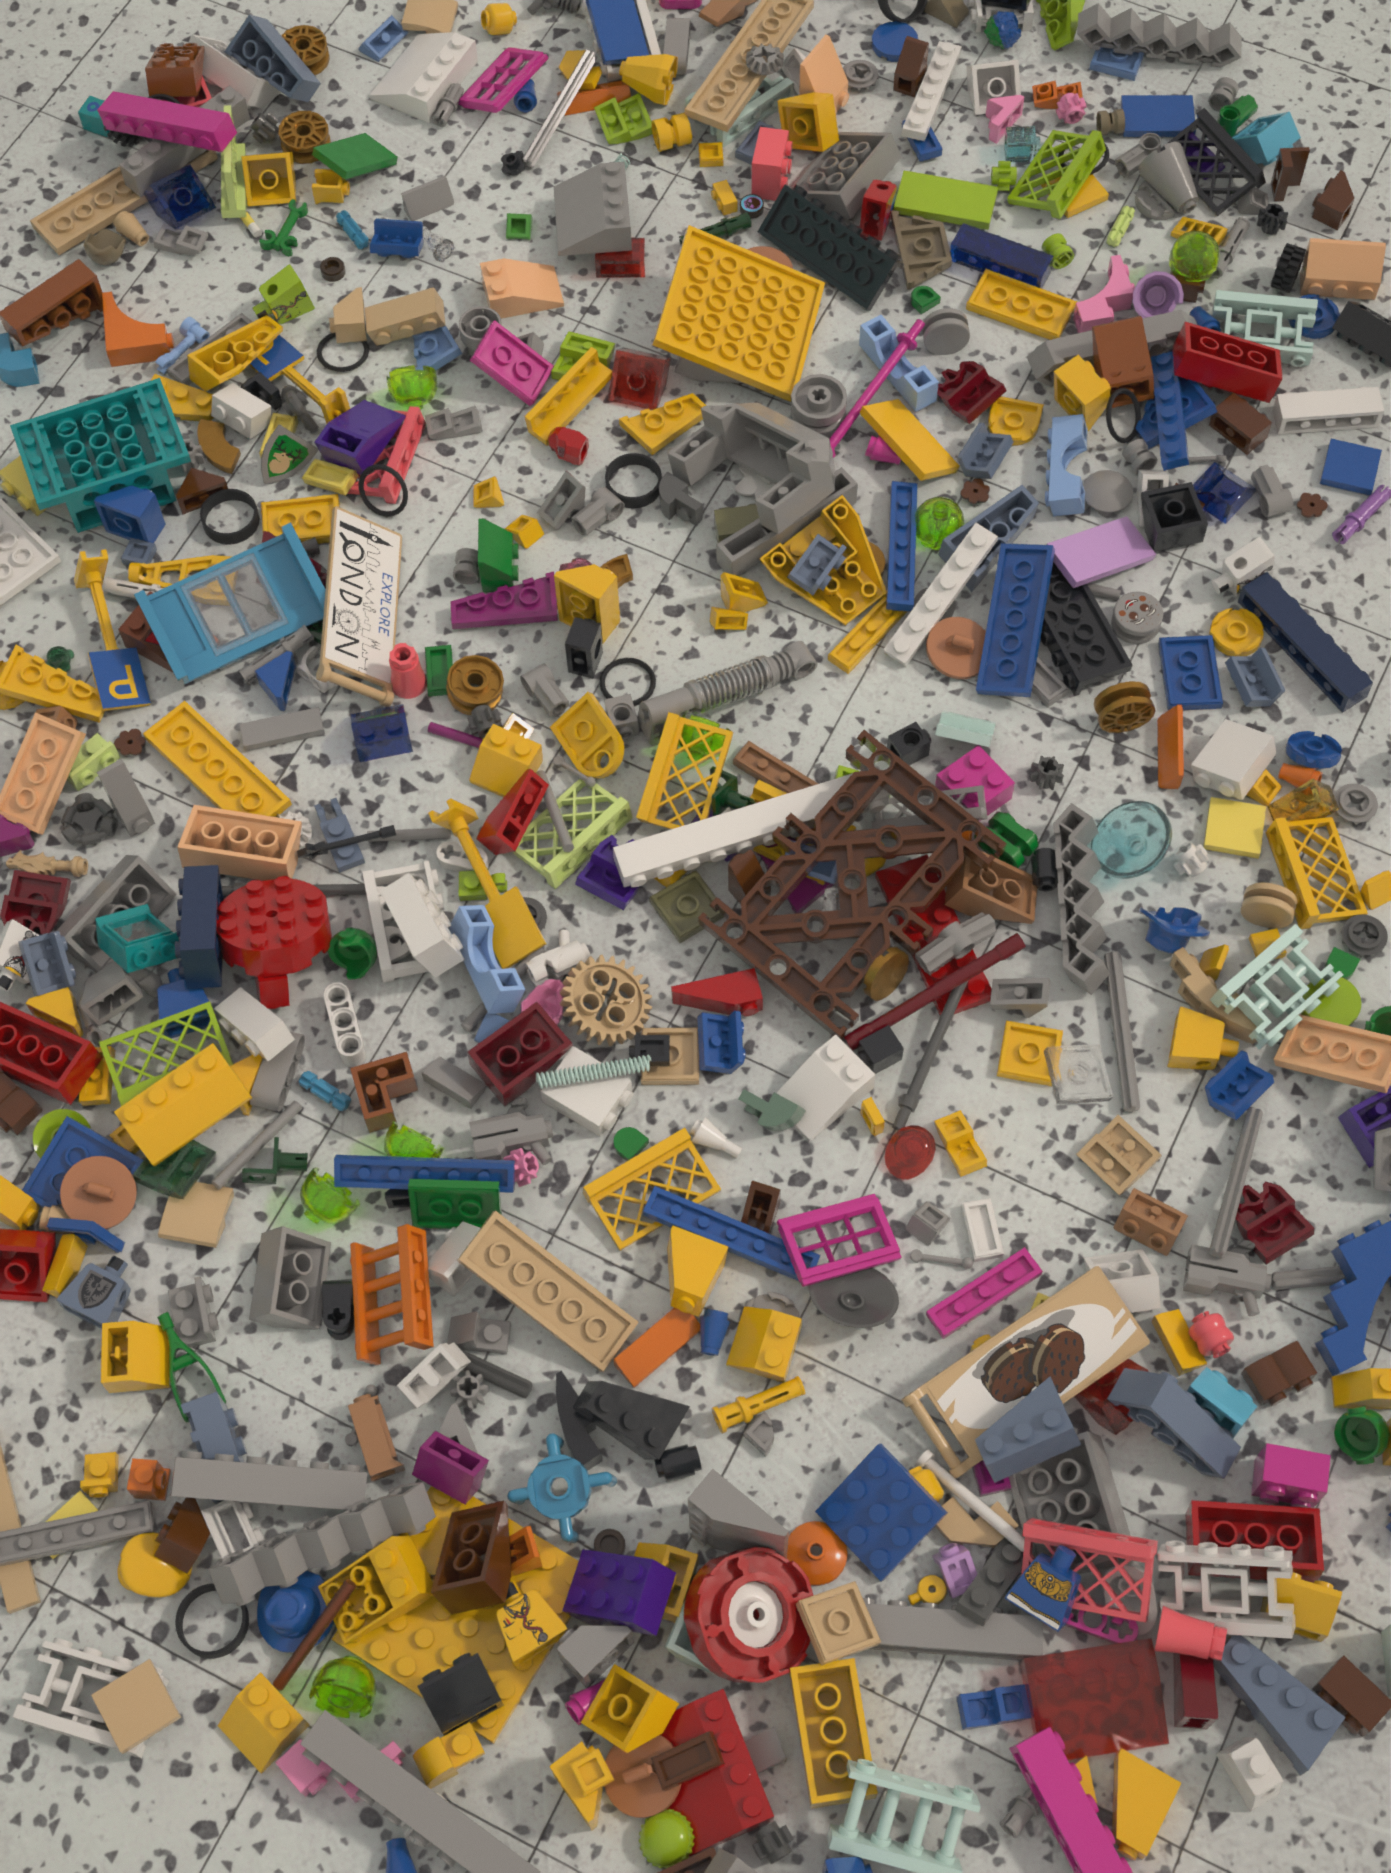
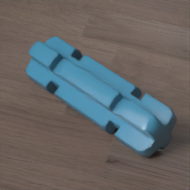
(352, 229)
(324, 1091)

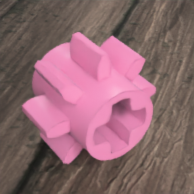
(1071, 108)
(525, 1166)

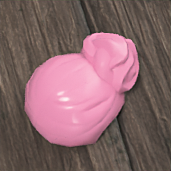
(548, 997)

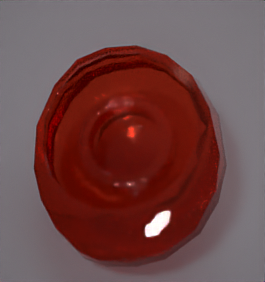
(909, 1152)

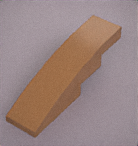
(722, 11)

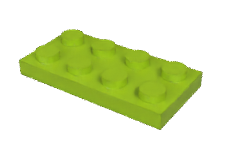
(946, 199)

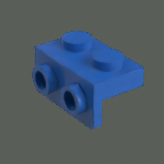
(397, 238)
(720, 1042)
(1237, 1086)

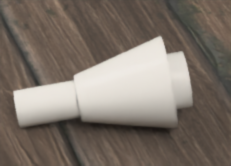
(709, 1135)

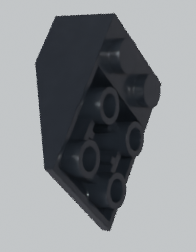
(460, 1693)

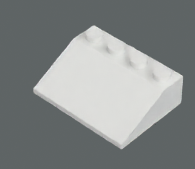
(426, 73)

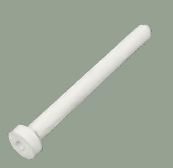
(926, 1462)

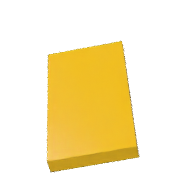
(1021, 305)
(909, 439)

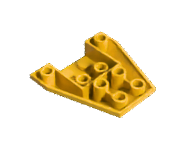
(841, 597)

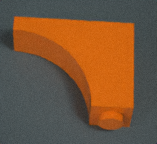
(132, 340)

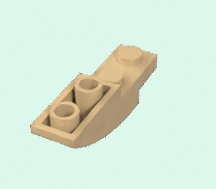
(1199, 989)

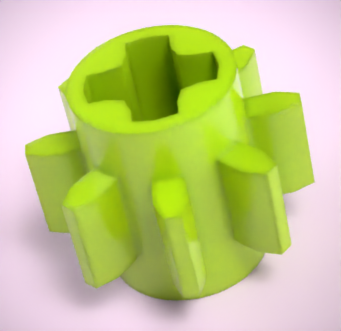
(1003, 175)

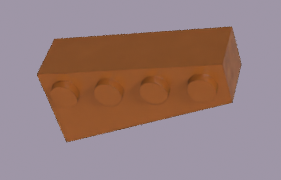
(53, 304)

